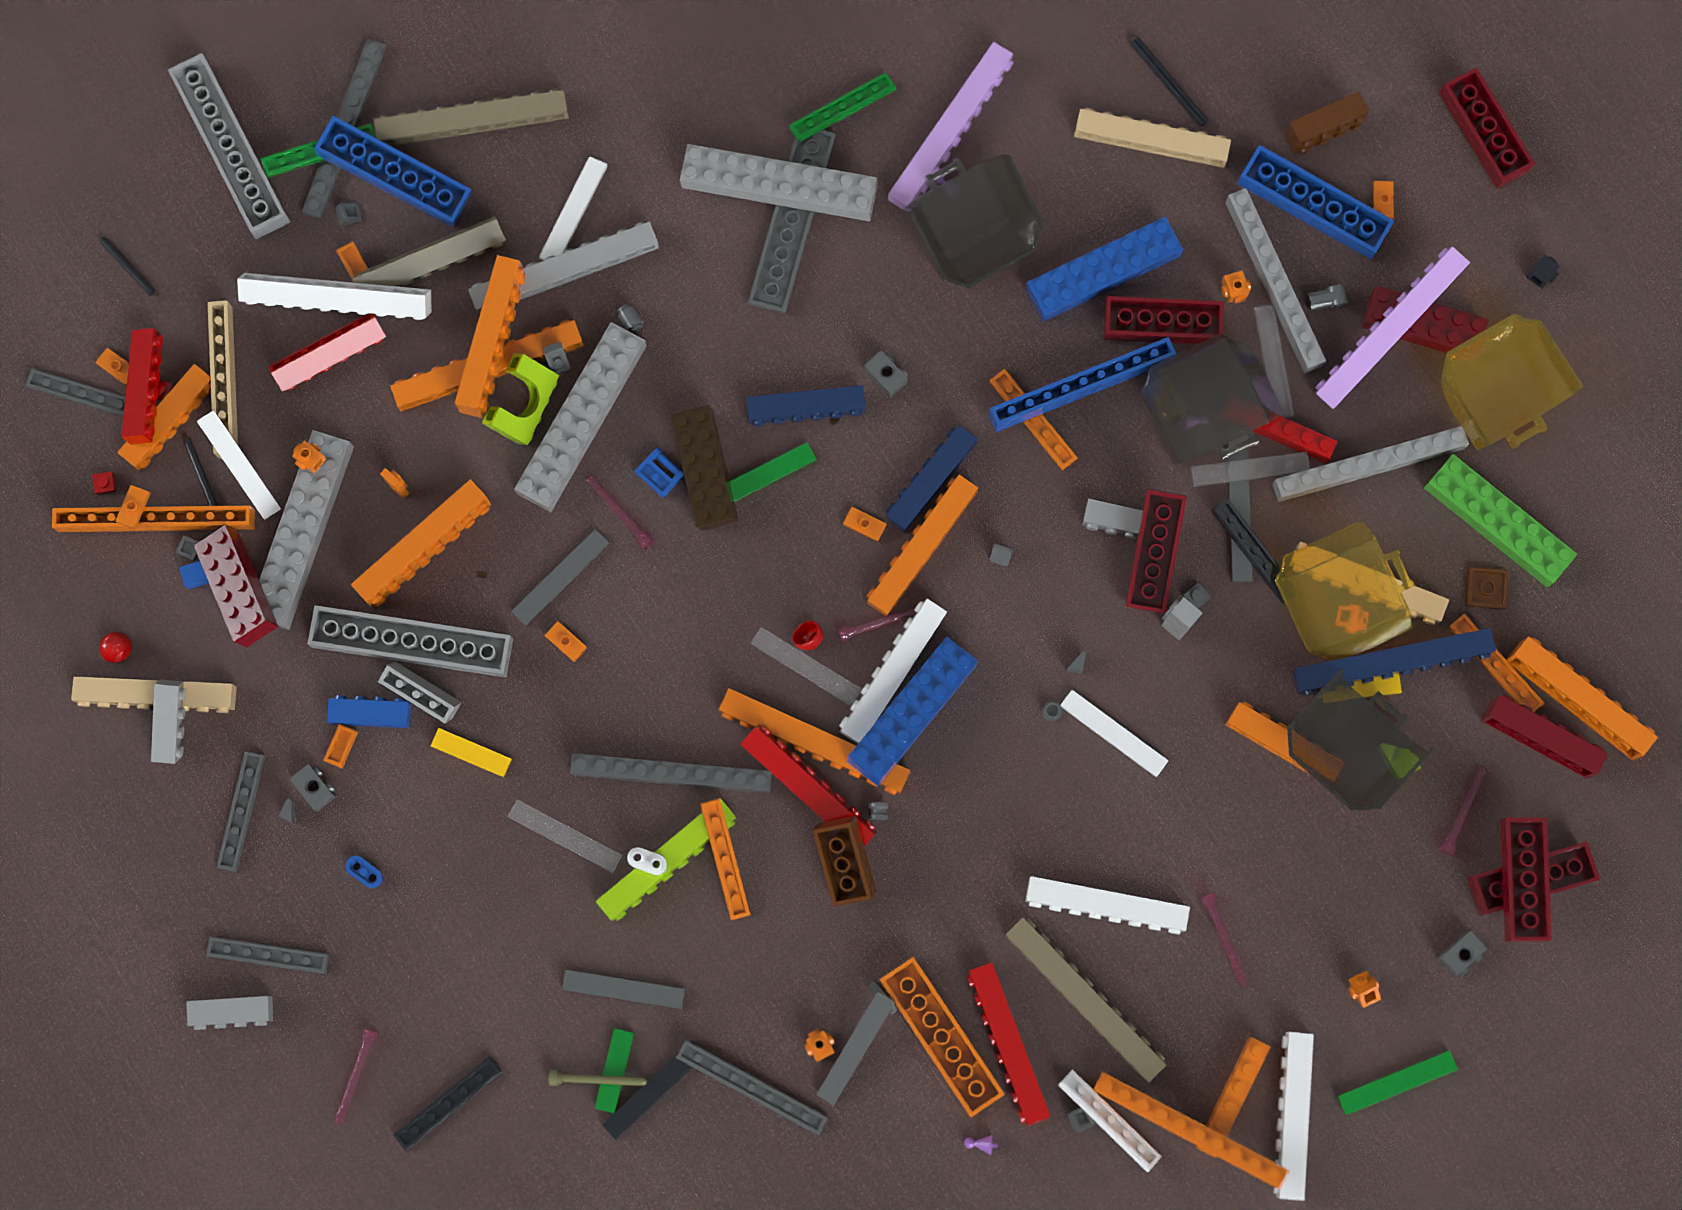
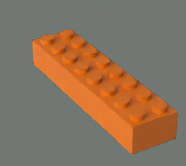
(490, 337)
(421, 544)
(1581, 698)
(942, 1037)

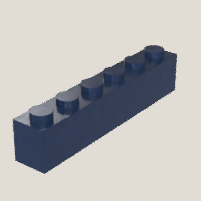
(805, 405)
(931, 478)

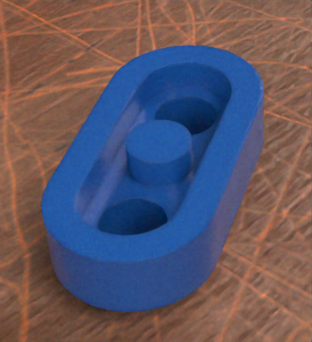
(364, 873)

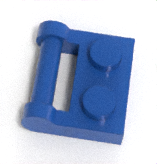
(655, 477)

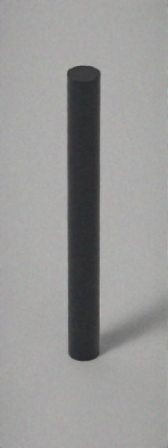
(127, 266)
(199, 471)

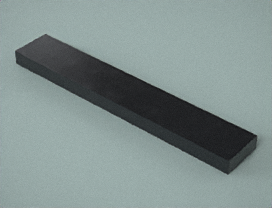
(1249, 544)
(646, 1097)
(447, 1103)

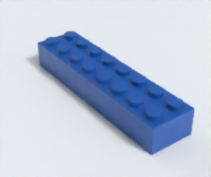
(393, 171)
(1315, 202)
(1104, 269)
(912, 711)

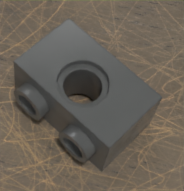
(891, 384)
(302, 781)
(1451, 959)

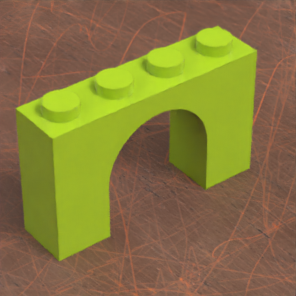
(540, 385)

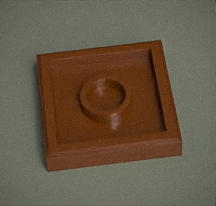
(1487, 588)

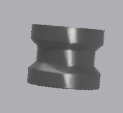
(878, 811)

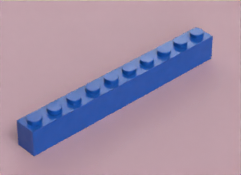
(1079, 385)

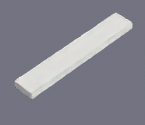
(574, 208)
(238, 464)
(1114, 733)
(1109, 1120)

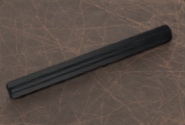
(1168, 81)

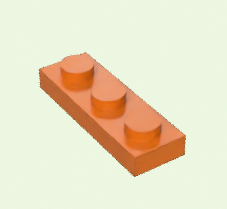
(395, 482)

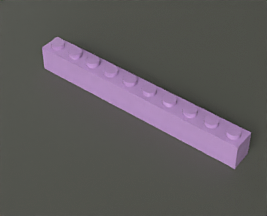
(951, 125)
(1392, 327)

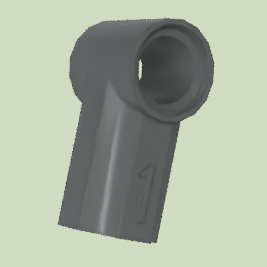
(1332, 297)

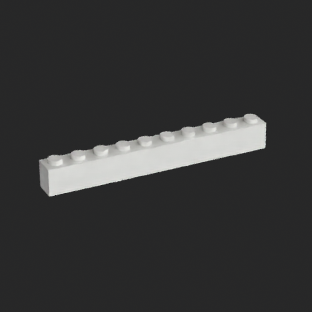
(334, 295)

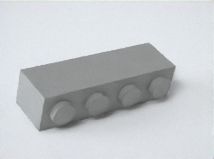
(1112, 518)
(1180, 618)
(419, 692)
(167, 721)
(229, 1011)

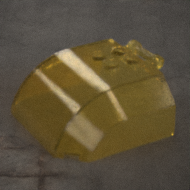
(1506, 381)
(1344, 593)

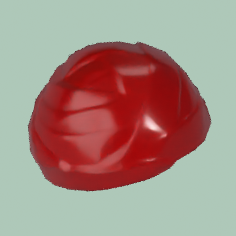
(807, 635)
(115, 647)

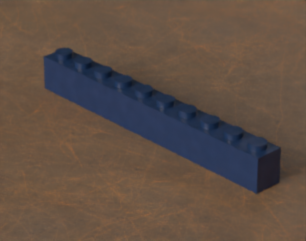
(1397, 660)

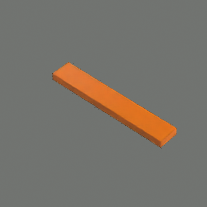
(1038, 425)
(1502, 670)
(725, 859)

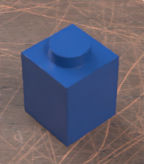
(193, 575)

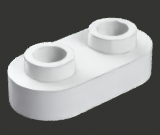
(646, 861)

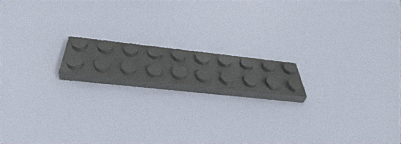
(788, 234)

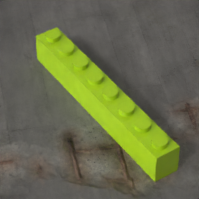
(675, 851)

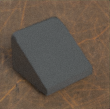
(348, 213)
(1001, 554)
(1078, 665)
(288, 811)

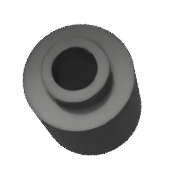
(630, 318)

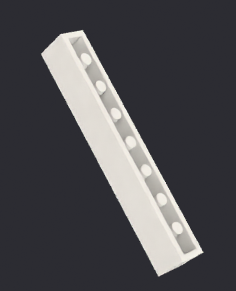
(893, 671)
(1107, 904)
(1294, 1113)

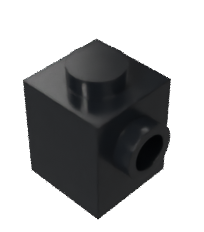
(1544, 271)

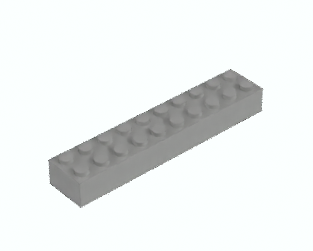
(229, 146)
(778, 182)
(580, 417)
(303, 528)
(410, 641)

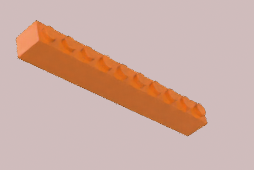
(447, 379)
(155, 519)
(802, 737)
(1191, 1131)

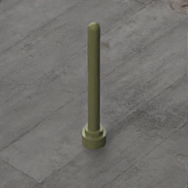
(557, 1077)

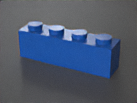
(369, 712)

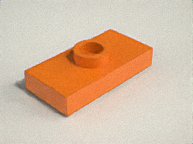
(1383, 198)
(352, 259)
(114, 365)
(133, 507)
(864, 524)
(565, 641)
(340, 746)

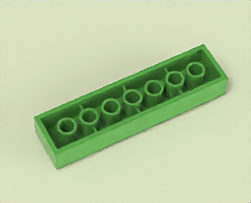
(1500, 521)

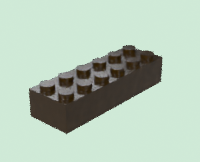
(704, 467)

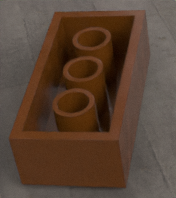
(1326, 123)
(844, 861)

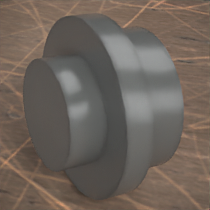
(1052, 711)

